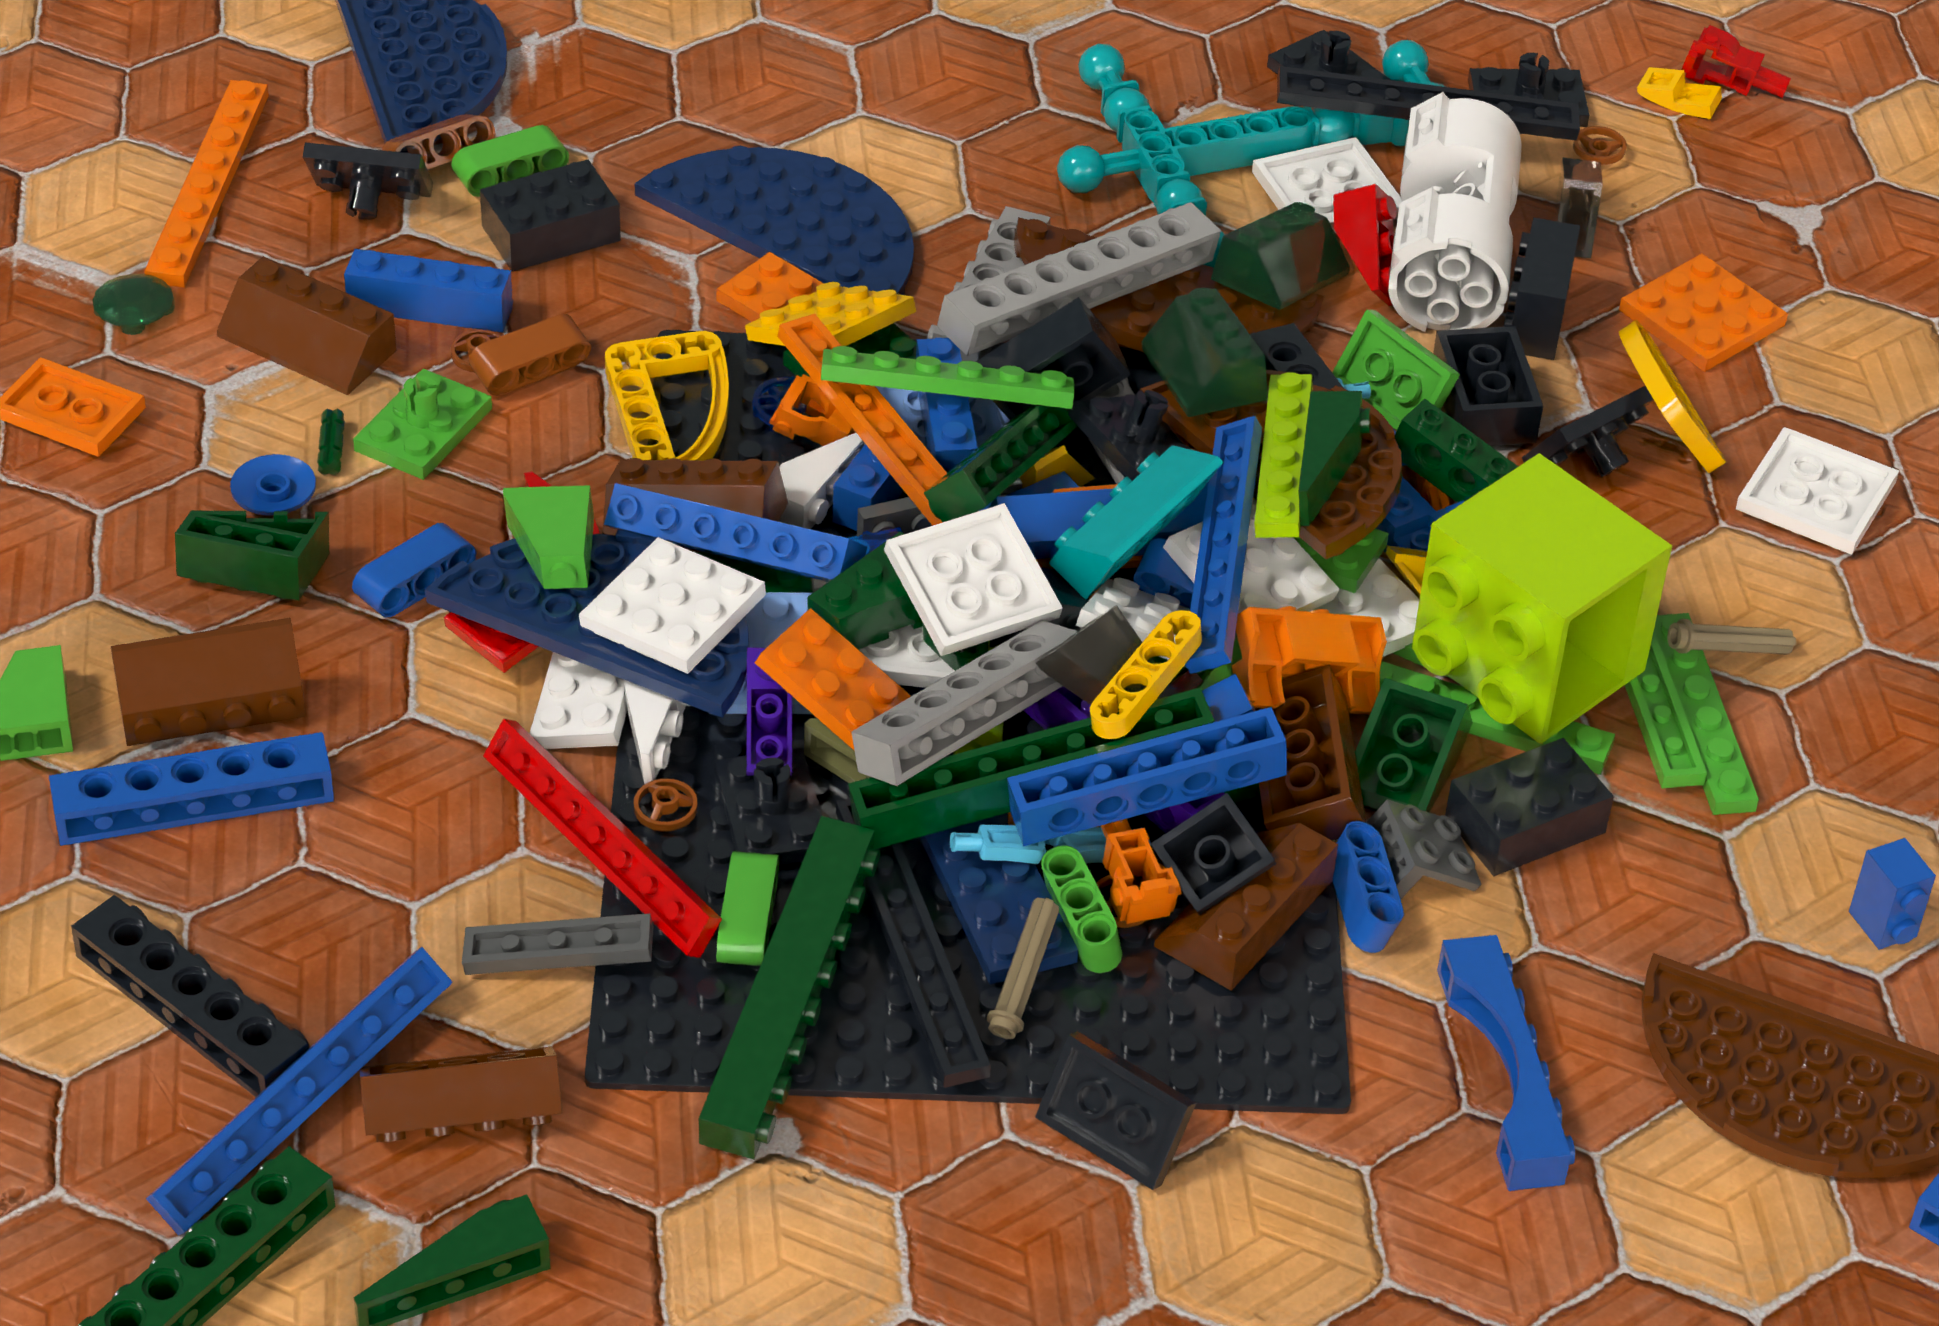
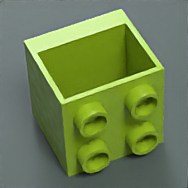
(1539, 598)

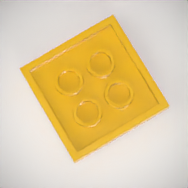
(843, 310)

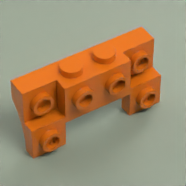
(1294, 642)

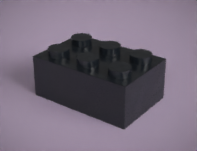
(550, 215)
(1542, 285)
(1067, 343)
(1495, 384)
(1529, 806)

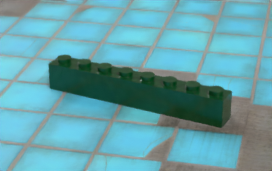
(975, 783)
(788, 988)

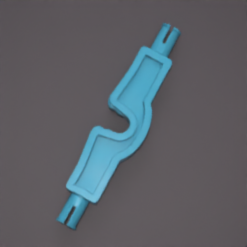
(1004, 844)

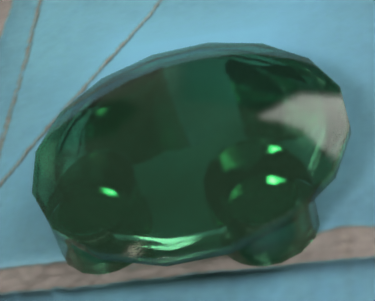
(133, 301)

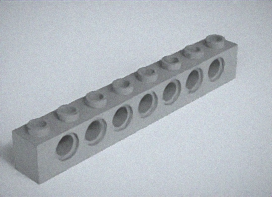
(1090, 270)

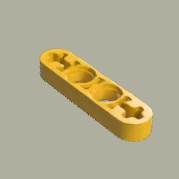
(1138, 670)

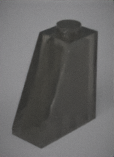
(1579, 200)
(1094, 656)

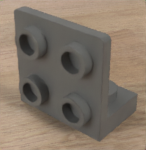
(1423, 846)

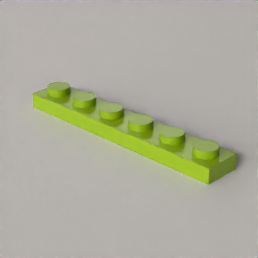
(1282, 456)

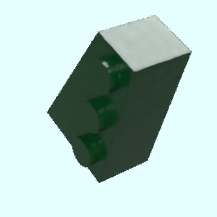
(252, 553)
(866, 601)

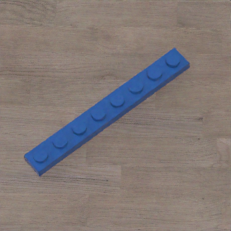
(1224, 542)
(298, 1092)

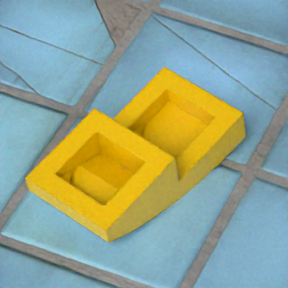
(1670, 91)

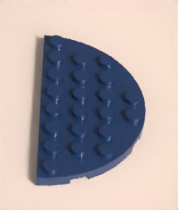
(425, 59)
(794, 206)
(509, 598)

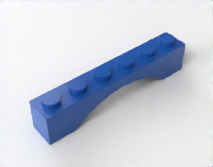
(1481, 988)

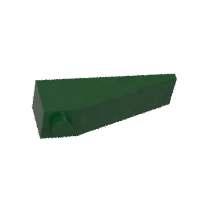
(1330, 446)
(474, 1257)

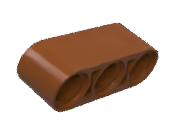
(454, 137)
(529, 354)

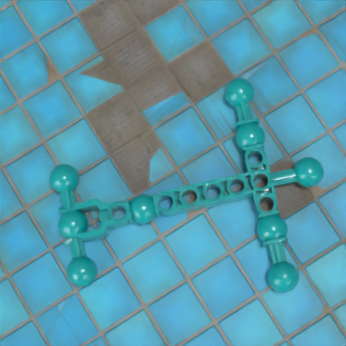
(1169, 156)

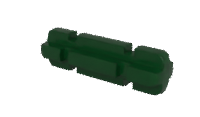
(330, 442)

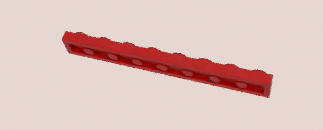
(602, 838)

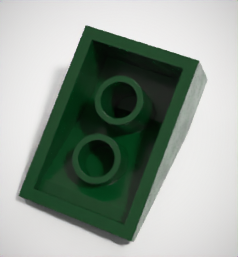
(1410, 746)

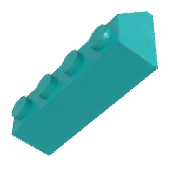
(1132, 517)

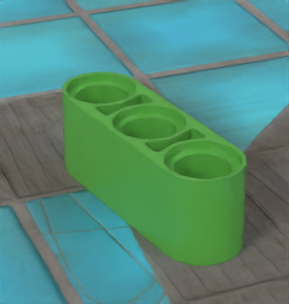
(509, 158)
(747, 908)
(1082, 908)

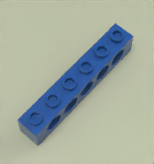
(732, 534)
(1147, 776)
(191, 788)

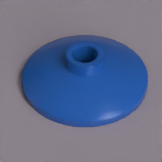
(273, 484)

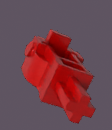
(1742, 65)

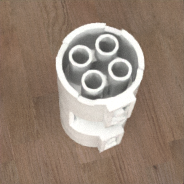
(1455, 215)

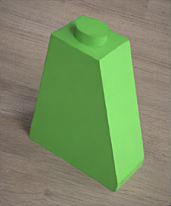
(553, 531)
(34, 705)

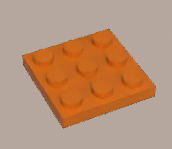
(1703, 312)

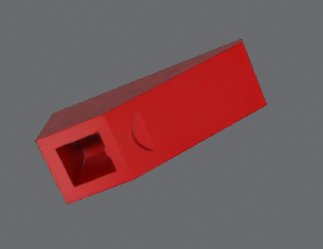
(1367, 231)

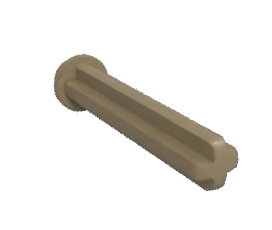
(1687, 636)
(1007, 1016)

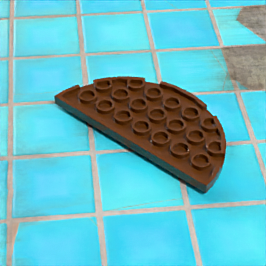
(1135, 313)
(1358, 500)
(1791, 1077)

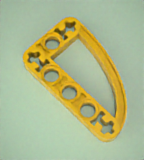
(643, 366)
(1670, 395)

